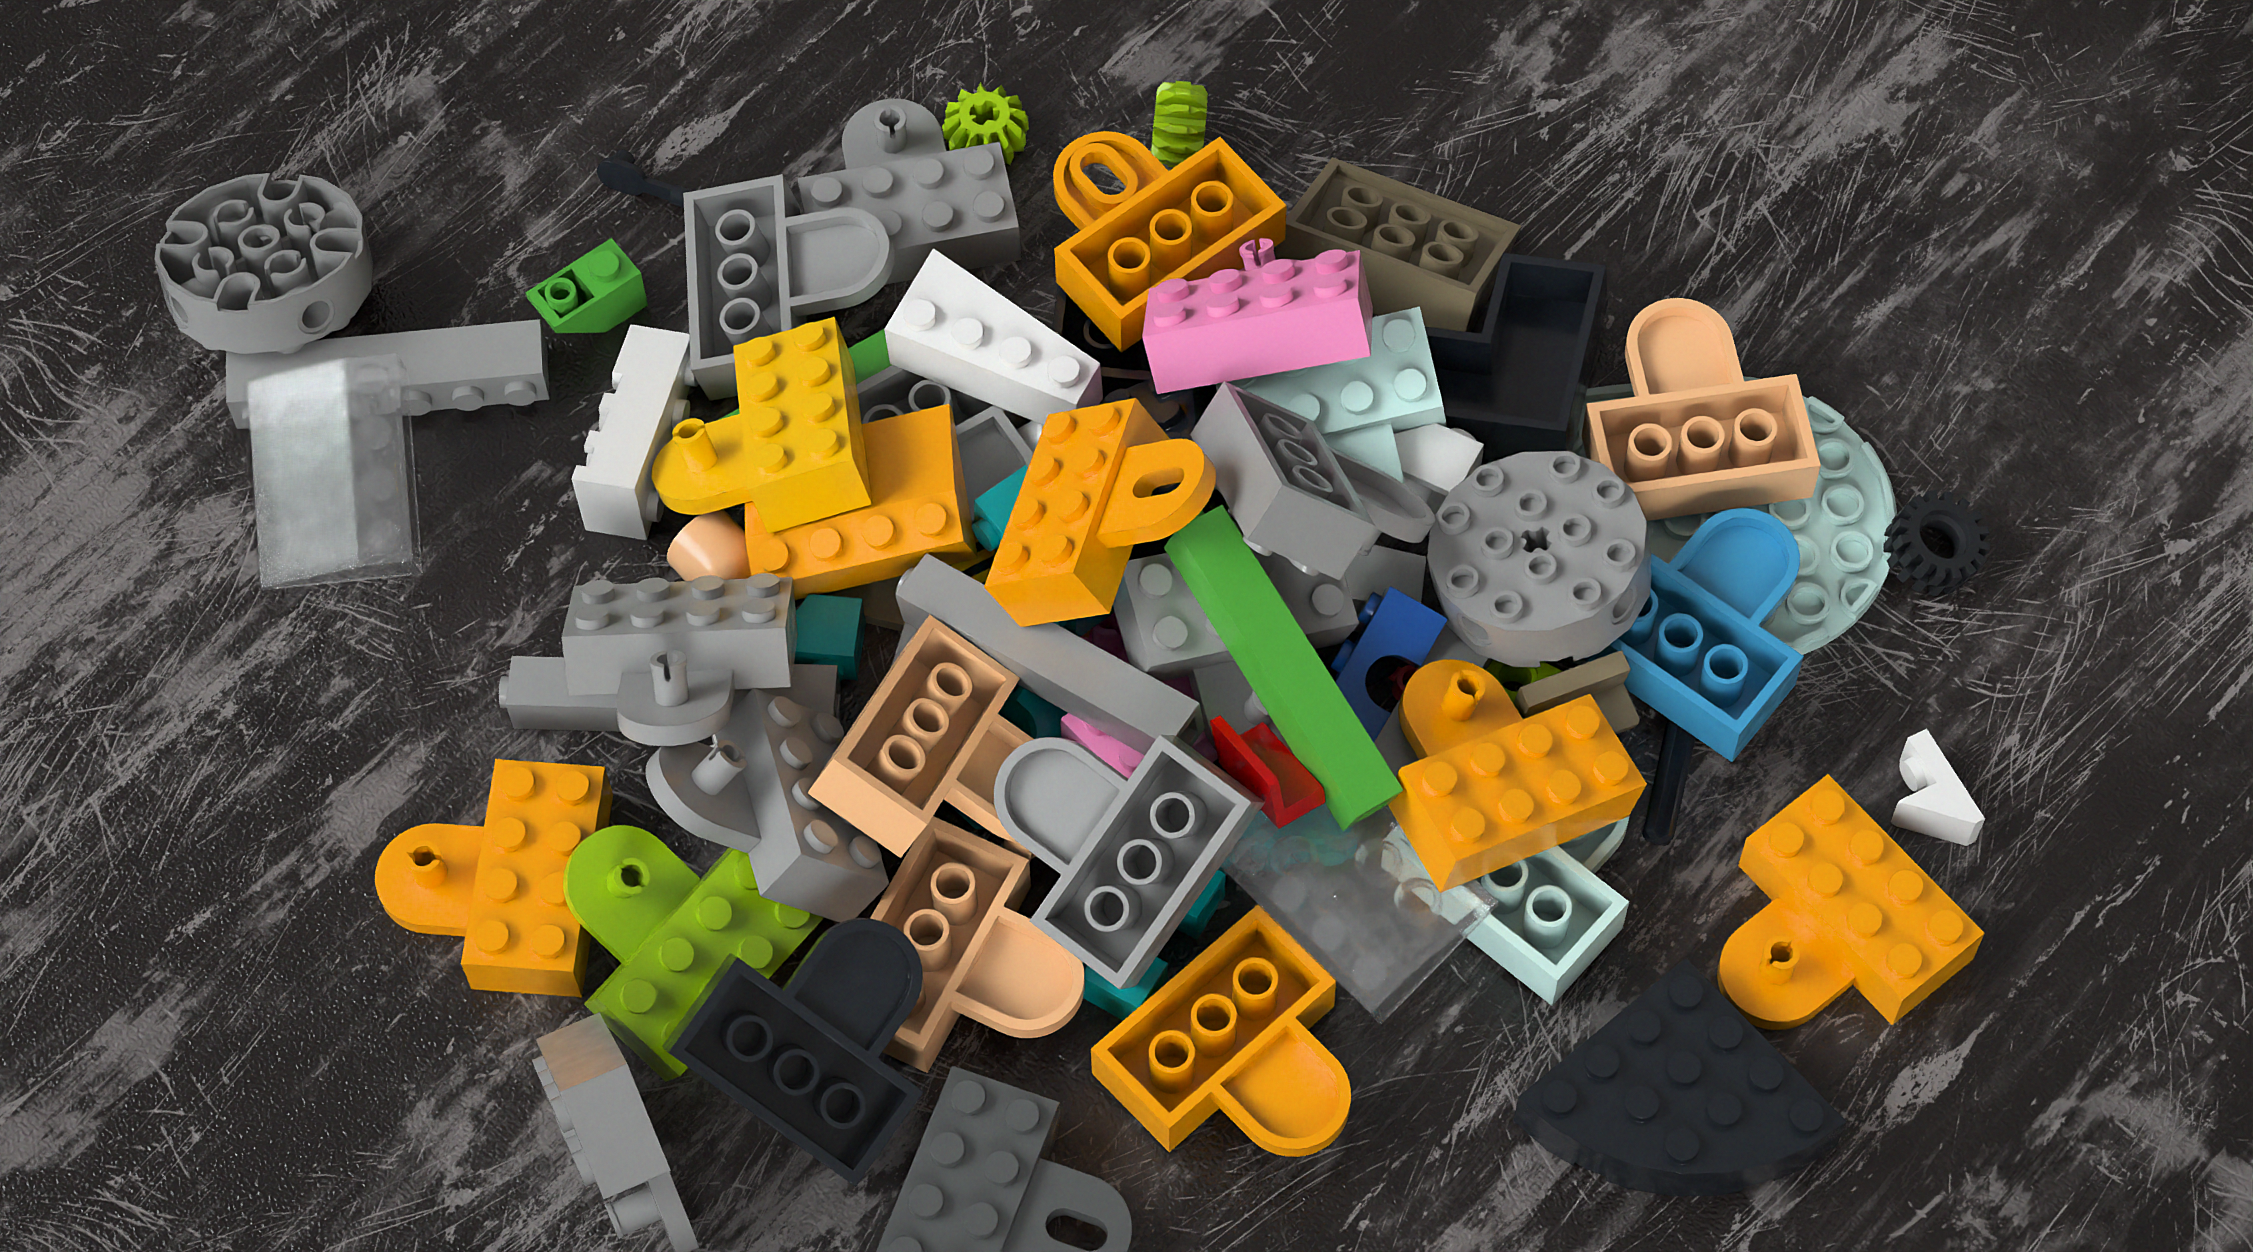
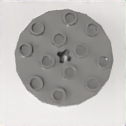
(264, 263)
(1540, 558)

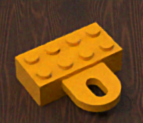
(1157, 228)
(1088, 507)

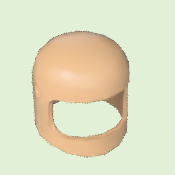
(710, 546)

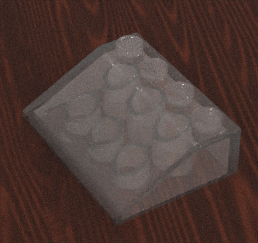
(334, 473)
(1356, 901)

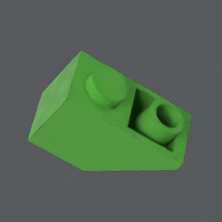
(591, 292)

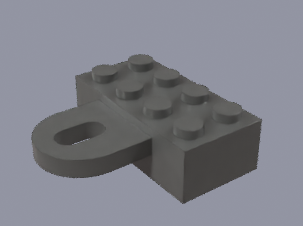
(988, 1178)

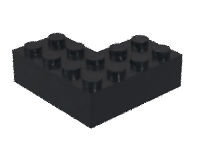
(1532, 364)

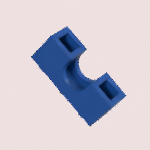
(1392, 628)

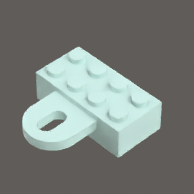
(1366, 398)
(1553, 912)

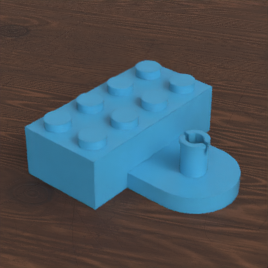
(1701, 635)

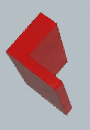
(1267, 770)

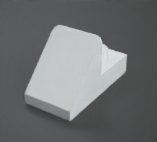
(1942, 802)

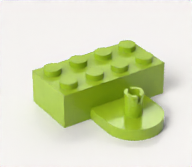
(670, 931)

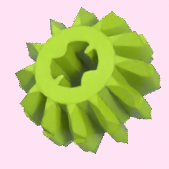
(985, 120)
(1178, 121)

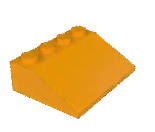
(914, 511)

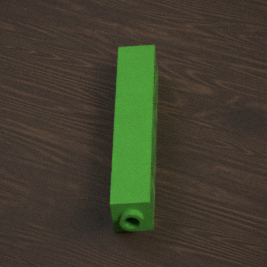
(1282, 667)

